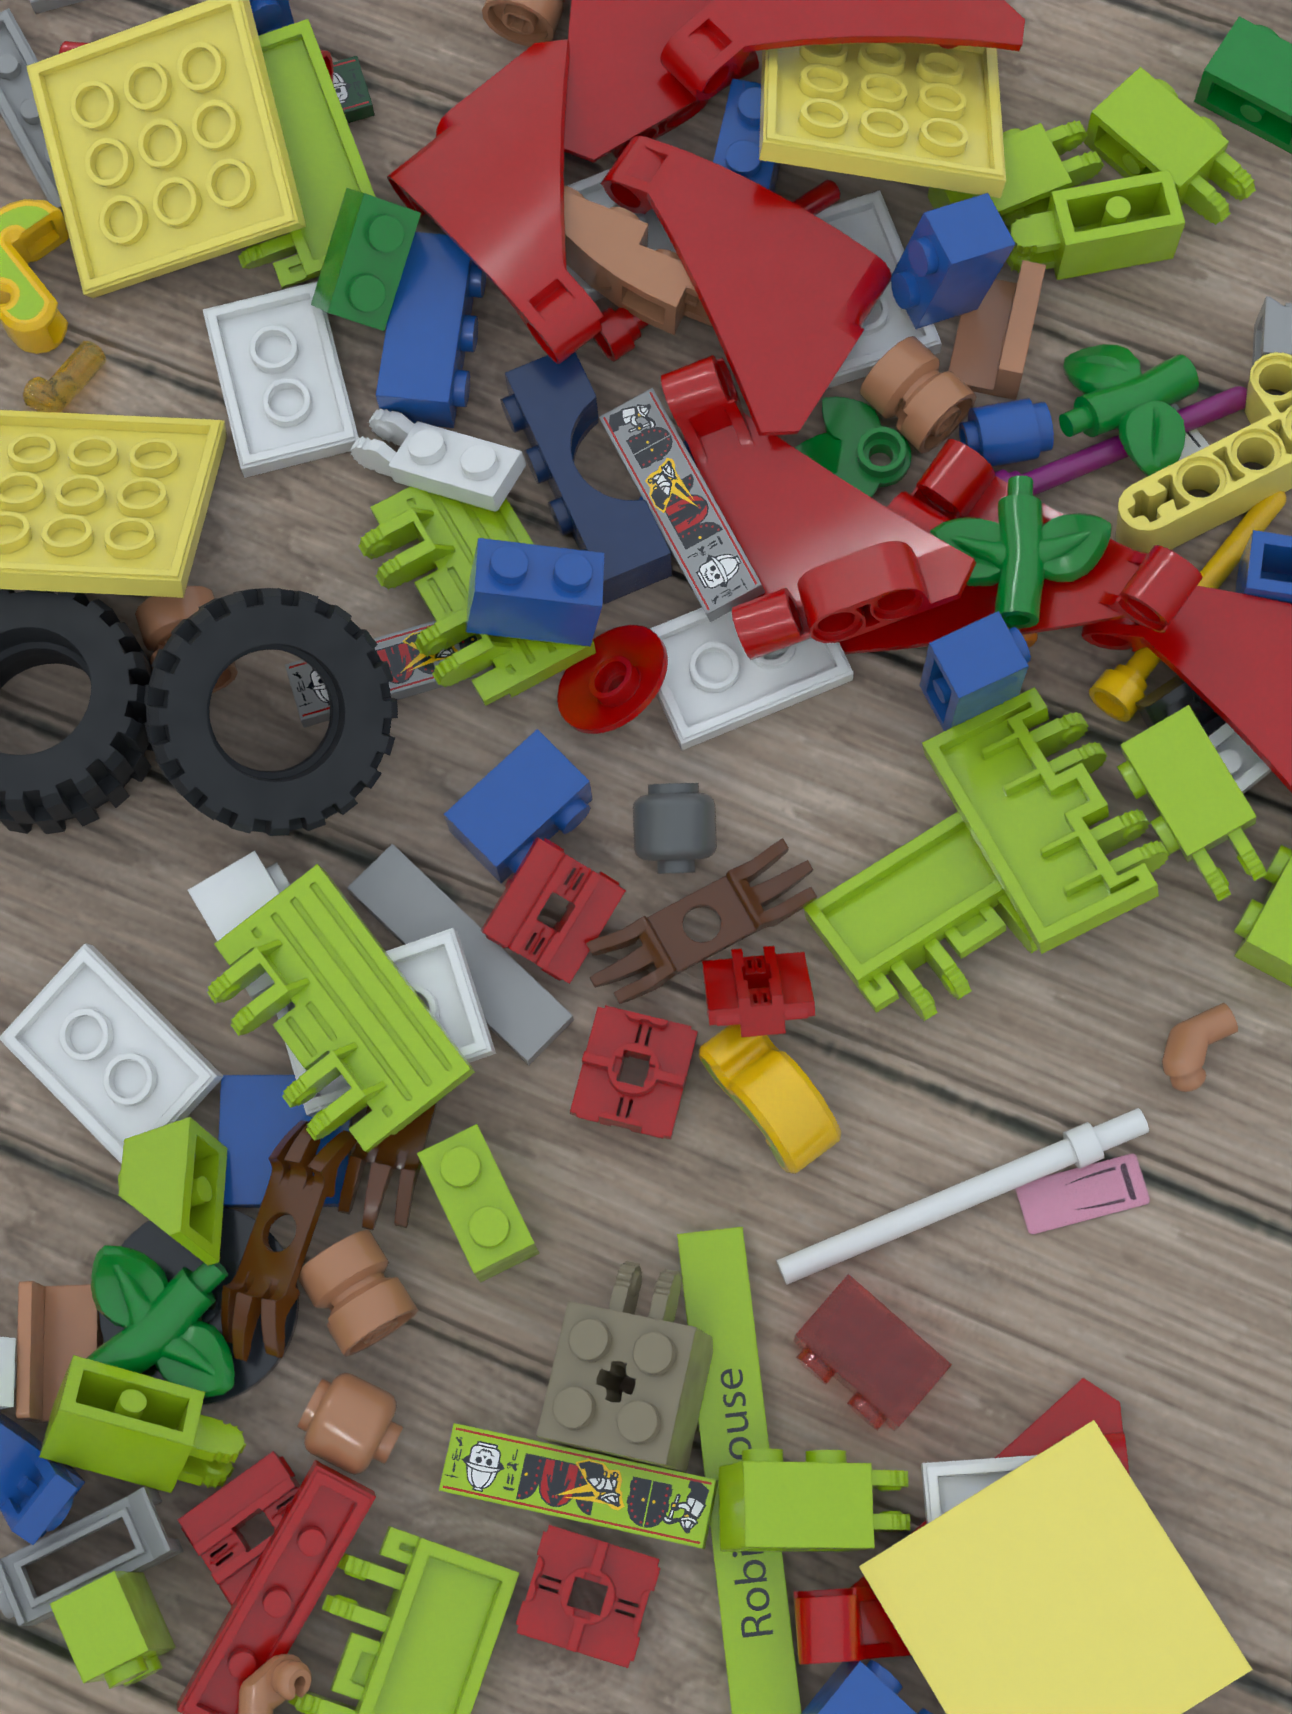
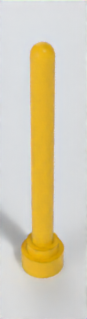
(1121, 688)

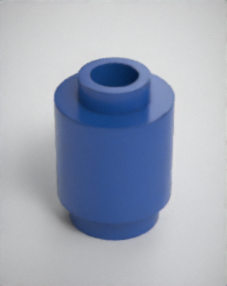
(1008, 431)

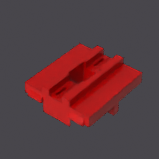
(588, 910)
(758, 991)
(599, 1084)
(222, 1514)
(551, 1618)

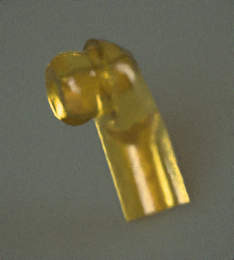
(66, 381)

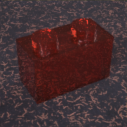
(869, 1354)

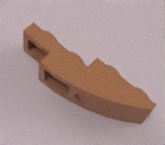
(614, 258)

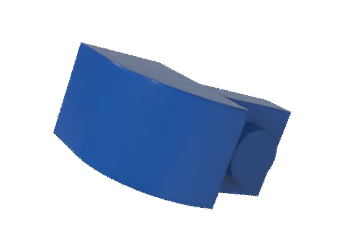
(32, 1489)

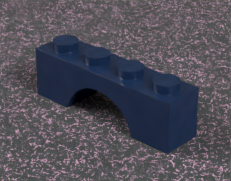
(556, 413)

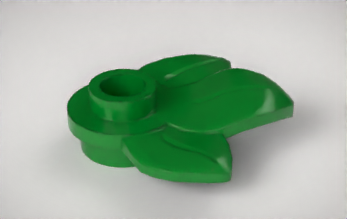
(850, 441)

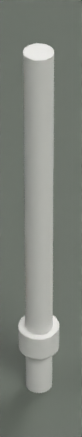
(1079, 1147)

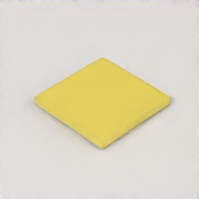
(886, 113)
(166, 145)
(104, 500)
(1055, 1596)

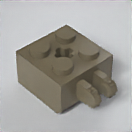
(607, 1345)

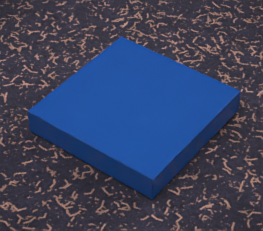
(251, 1126)

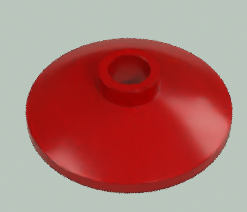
(614, 681)

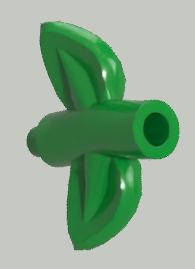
(1130, 401)
(1025, 551)
(161, 1320)

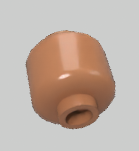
(350, 1423)

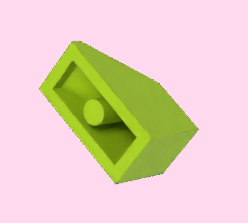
(178, 1184)

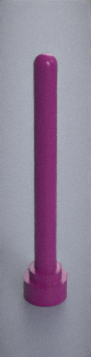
(1112, 450)

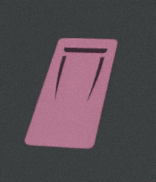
(1083, 1194)

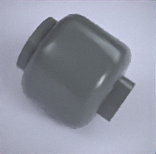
(674, 826)

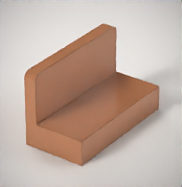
(996, 336)
(50, 1330)

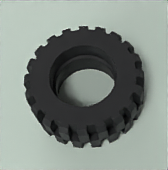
(357, 726)
(111, 737)

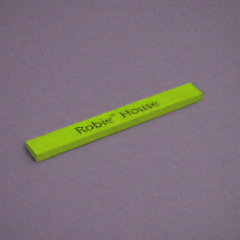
(733, 1420)

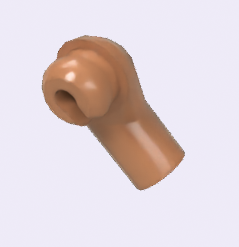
(1189, 1042)
(273, 1684)

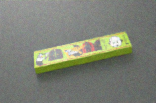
(579, 1485)

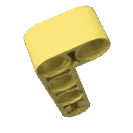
(1163, 511)

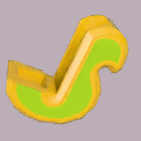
(26, 306)
(773, 1095)

